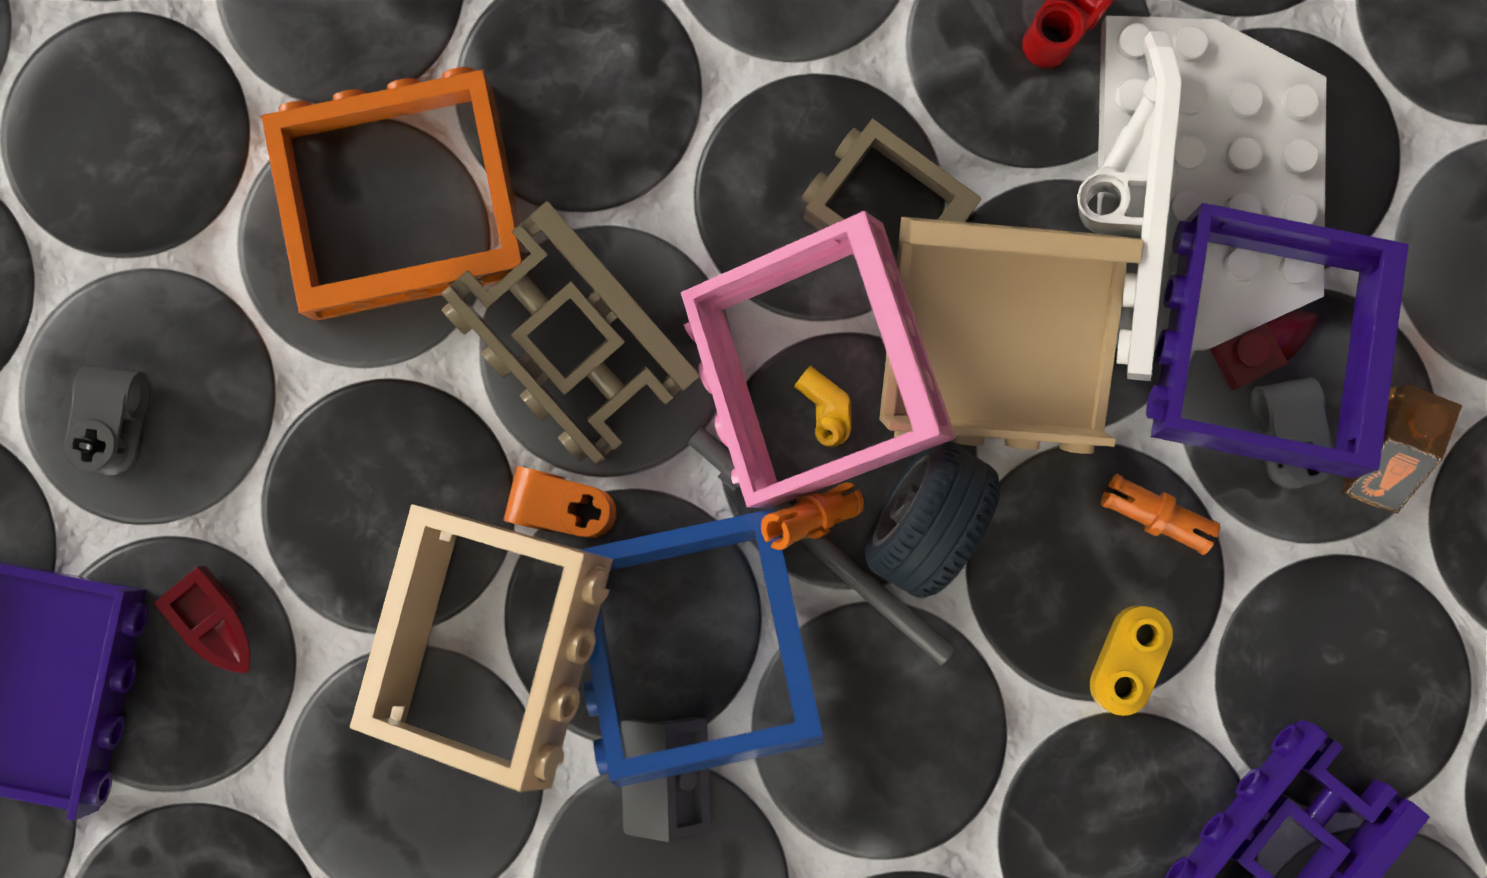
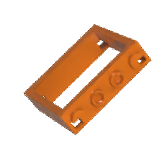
(356, 108)

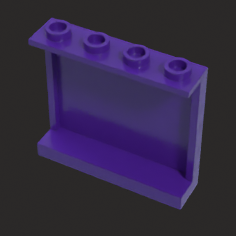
(63, 684)

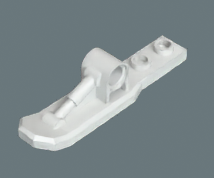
(1141, 178)

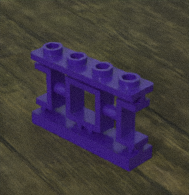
(1261, 809)

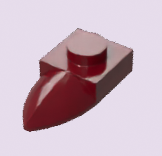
(1263, 347)
(207, 620)

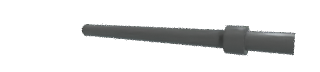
(839, 563)

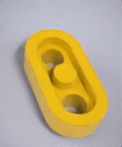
(1126, 657)

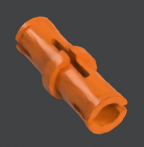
(1160, 514)
(812, 515)

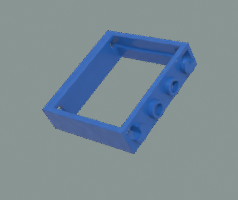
(601, 692)

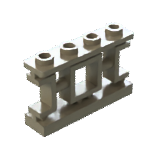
(601, 307)

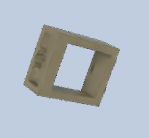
(852, 152)

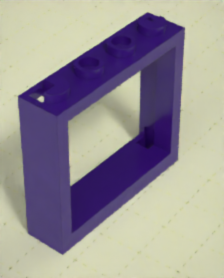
(1370, 350)

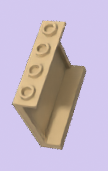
(1014, 329)

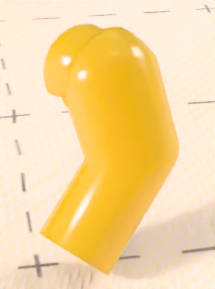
(832, 407)

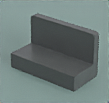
(672, 805)

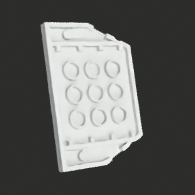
(1243, 142)

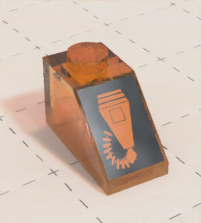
(1413, 446)

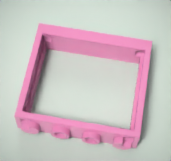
(725, 380)

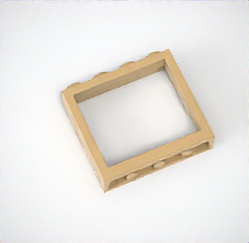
(406, 630)

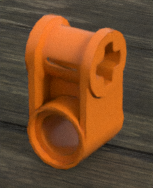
(551, 503)

